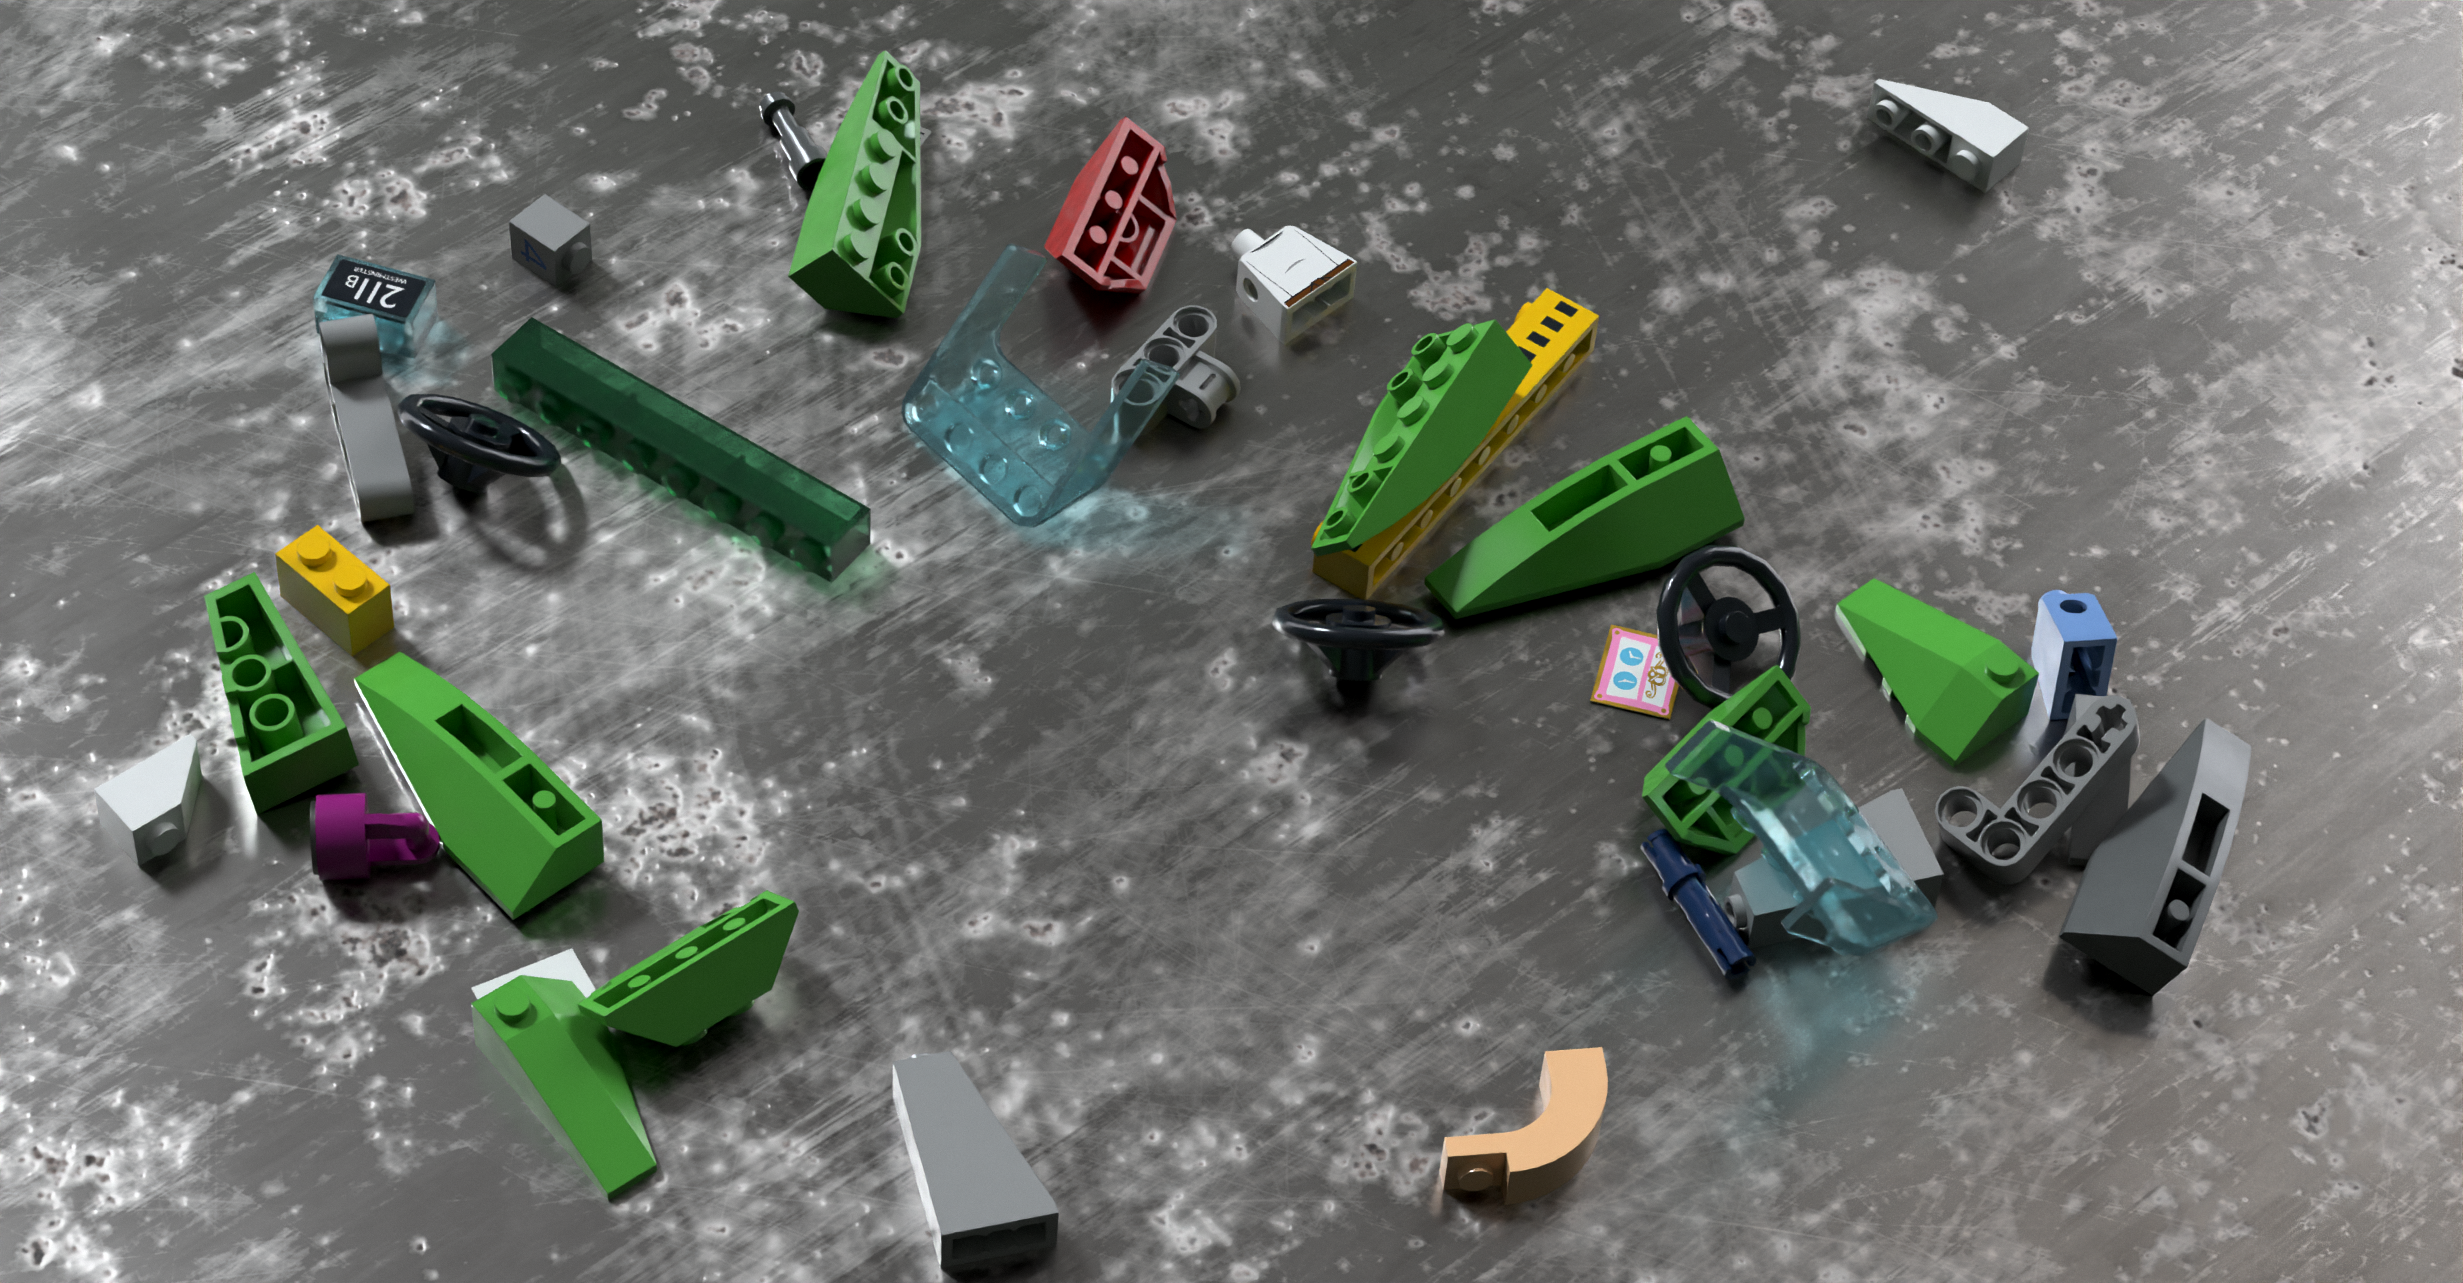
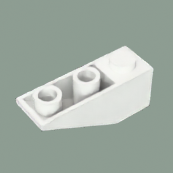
(1955, 131)

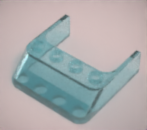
(1004, 427)
(1811, 830)

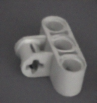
(1188, 346)

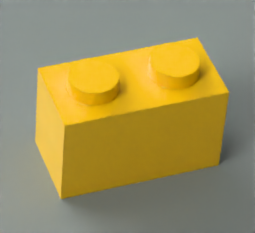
(334, 590)

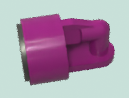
(351, 840)

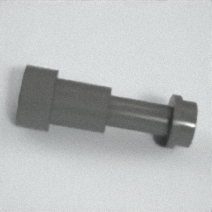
(804, 155)

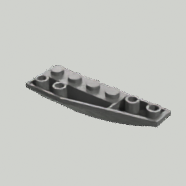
(2162, 863)

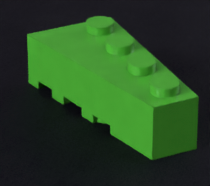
(277, 706)

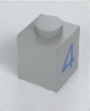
(550, 240)

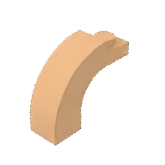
(1546, 1151)

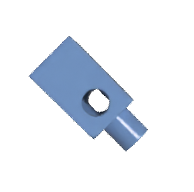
(2070, 635)

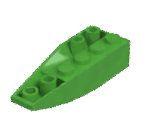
(866, 204)
(1423, 429)
(1598, 524)
(482, 787)

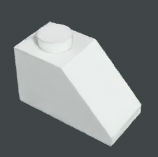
(153, 801)

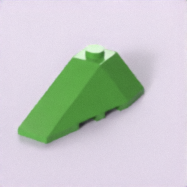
(1946, 674)
(566, 1076)

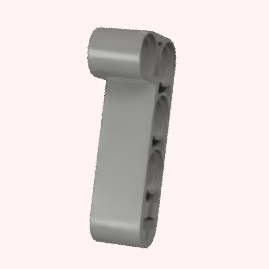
(365, 418)
(2044, 785)

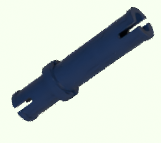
(1688, 888)

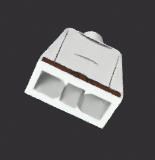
(1291, 279)

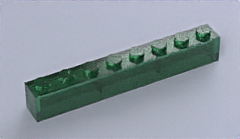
(681, 450)

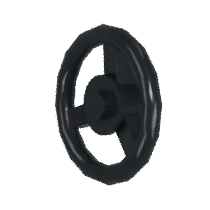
(476, 441)
(1722, 629)
(1358, 633)

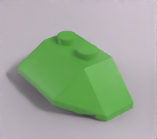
(1700, 817)
(699, 976)

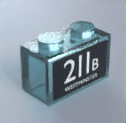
(400, 302)

